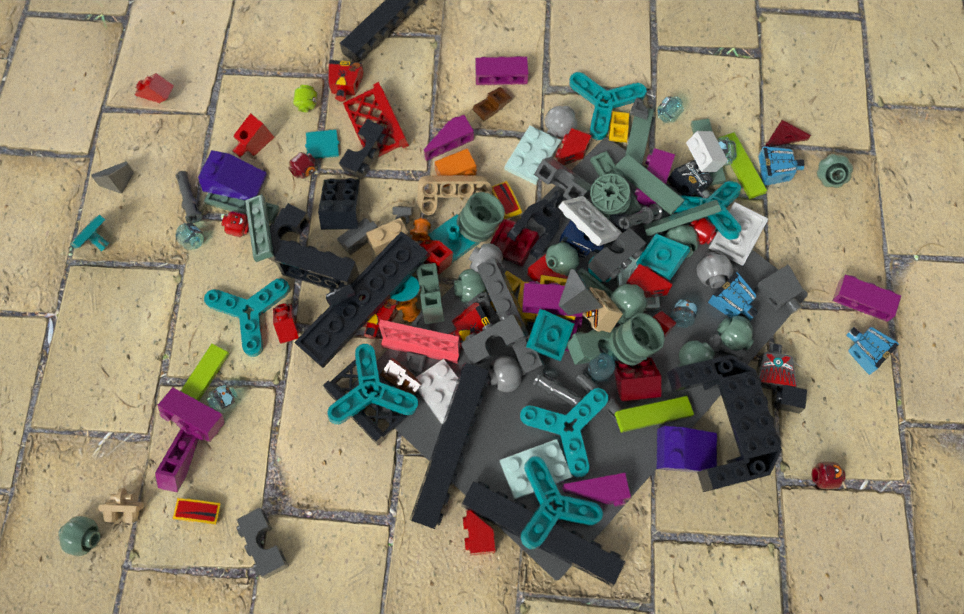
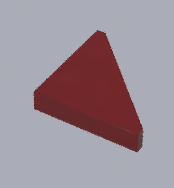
(786, 134)

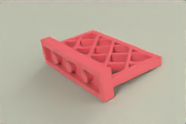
(420, 341)

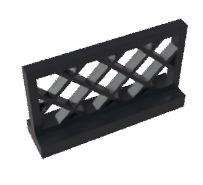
(361, 418)

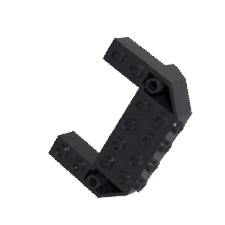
(747, 415)

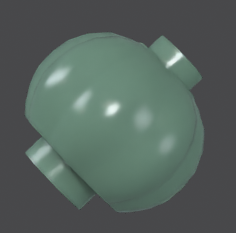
(834, 171)
(685, 235)
(564, 258)
(469, 285)
(629, 300)
(736, 333)
(695, 352)
(79, 536)

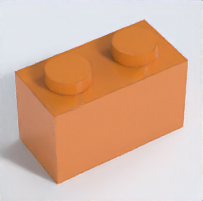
(456, 165)

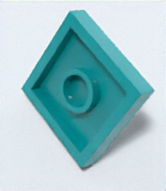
(89, 233)
(451, 237)
(663, 256)
(550, 335)

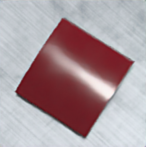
(517, 250)

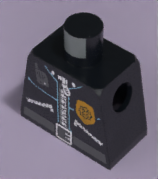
(690, 180)

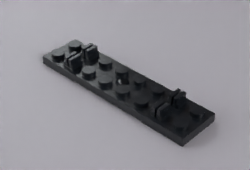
(378, 283)

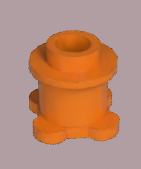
(420, 230)
(409, 309)

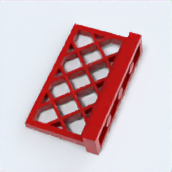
(386, 112)

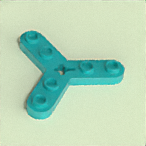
(595, 93)
(722, 220)
(260, 302)
(358, 398)
(572, 441)
(545, 517)

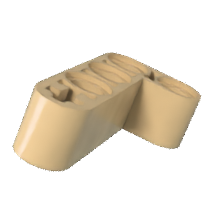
(453, 190)

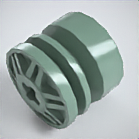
(615, 204)
(480, 217)
(637, 339)

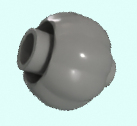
(560, 121)
(483, 254)
(715, 268)
(505, 374)

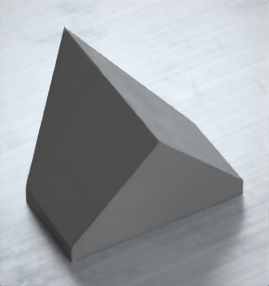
(115, 177)
(577, 296)

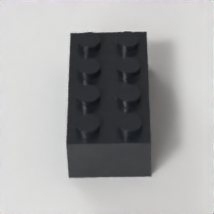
(315, 266)

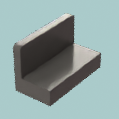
(356, 238)

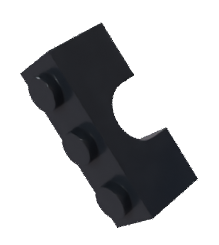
(358, 162)
(289, 220)

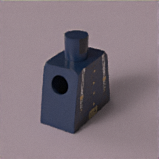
(579, 240)

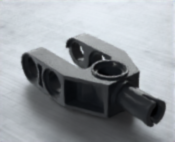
(549, 222)

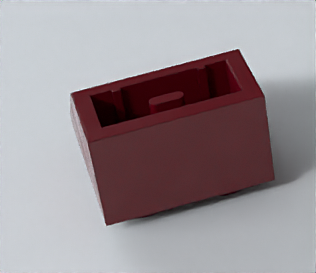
(637, 381)

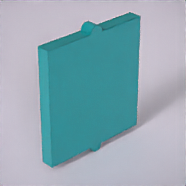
(322, 144)

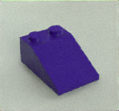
(230, 176)
(685, 449)

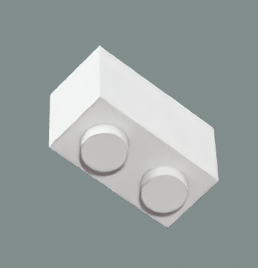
(706, 151)

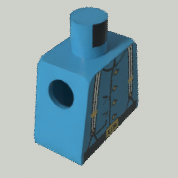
(778, 165)
(734, 298)
(870, 348)

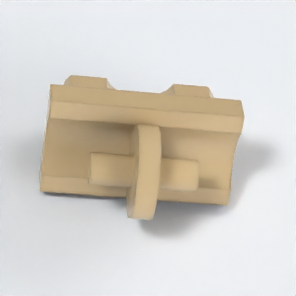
(130, 509)

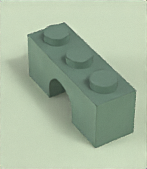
(430, 293)
(585, 346)

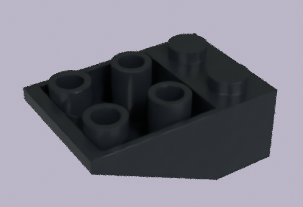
(339, 204)

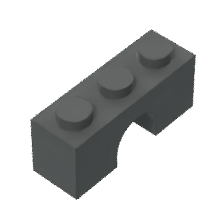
(555, 173)
(608, 264)
(478, 345)
(252, 528)

